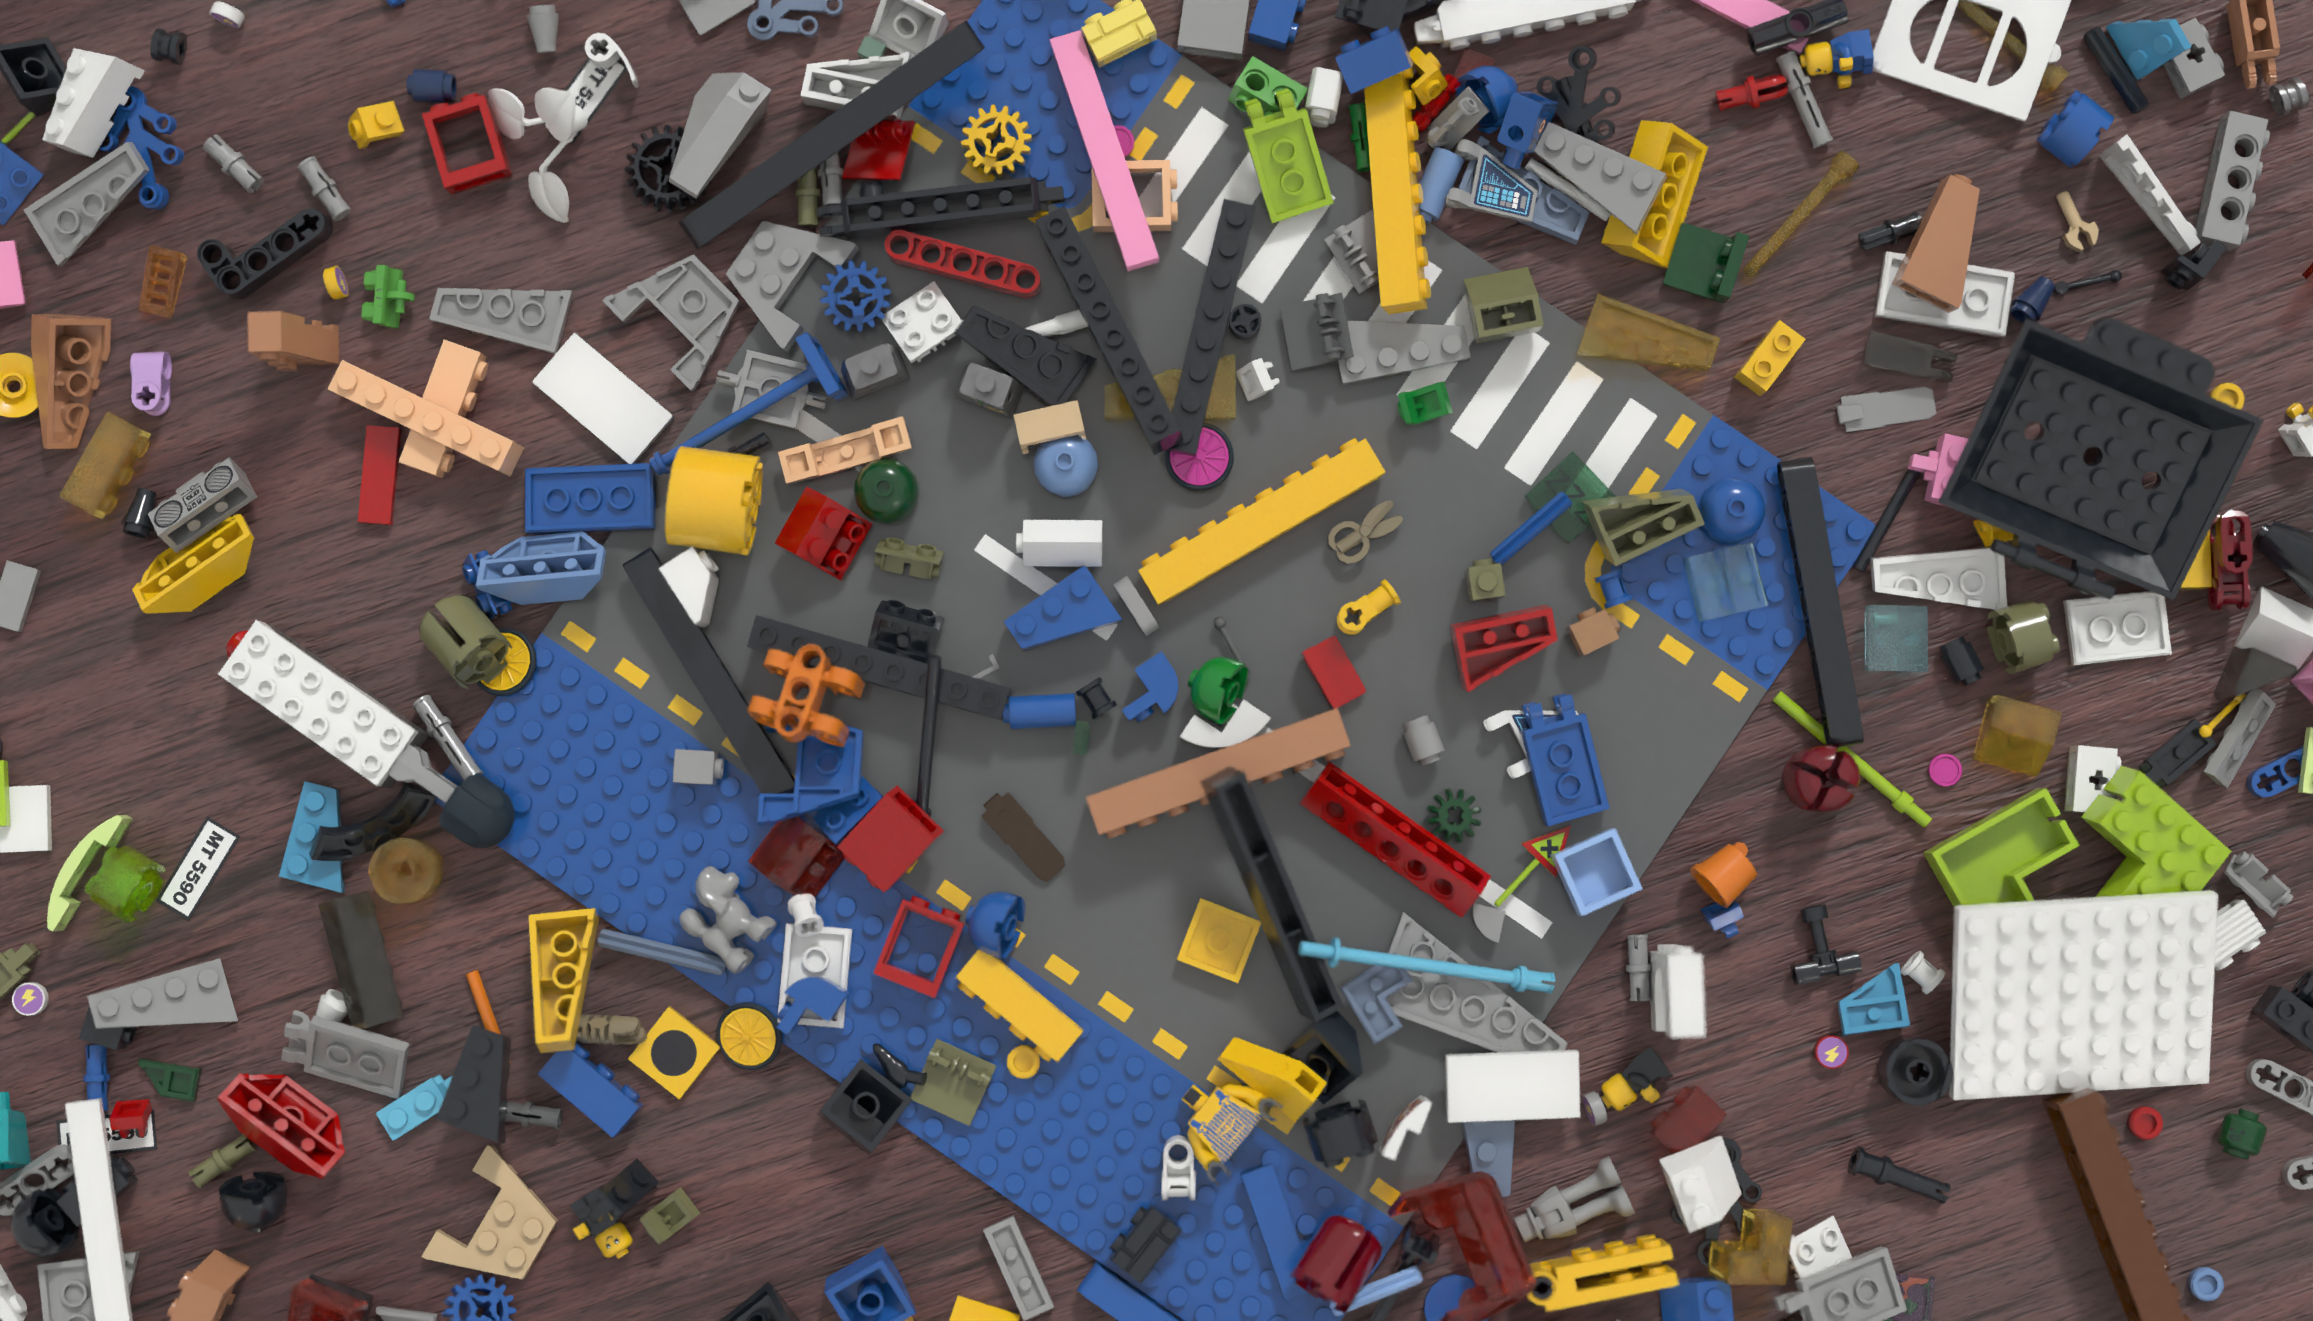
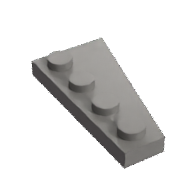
(1610, 178)
(81, 204)
(515, 316)
(1398, 348)
(178, 997)

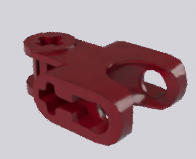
(2230, 561)

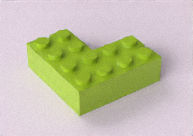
(2160, 839)
(1995, 853)

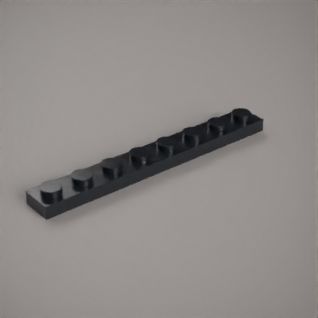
(1211, 323)

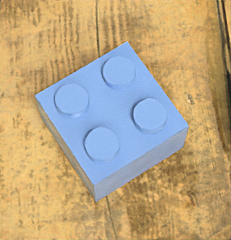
(1596, 872)

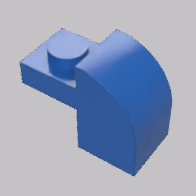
(1162, 688)
(811, 993)

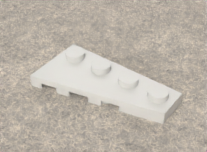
(2146, 189)
(1954, 576)

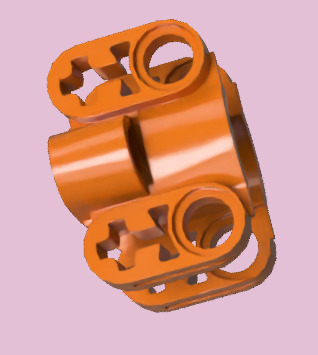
(785, 711)

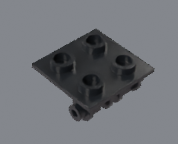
(1372, 13)

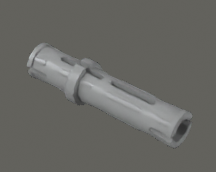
(1802, 95)
(440, 728)

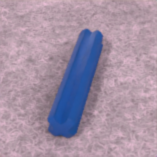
(1531, 528)

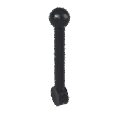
(2062, 287)

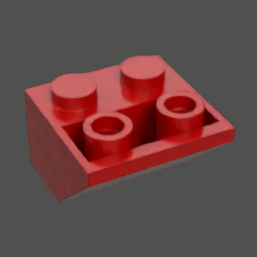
(823, 533)

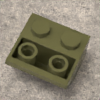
(1503, 305)

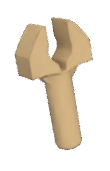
(2076, 224)

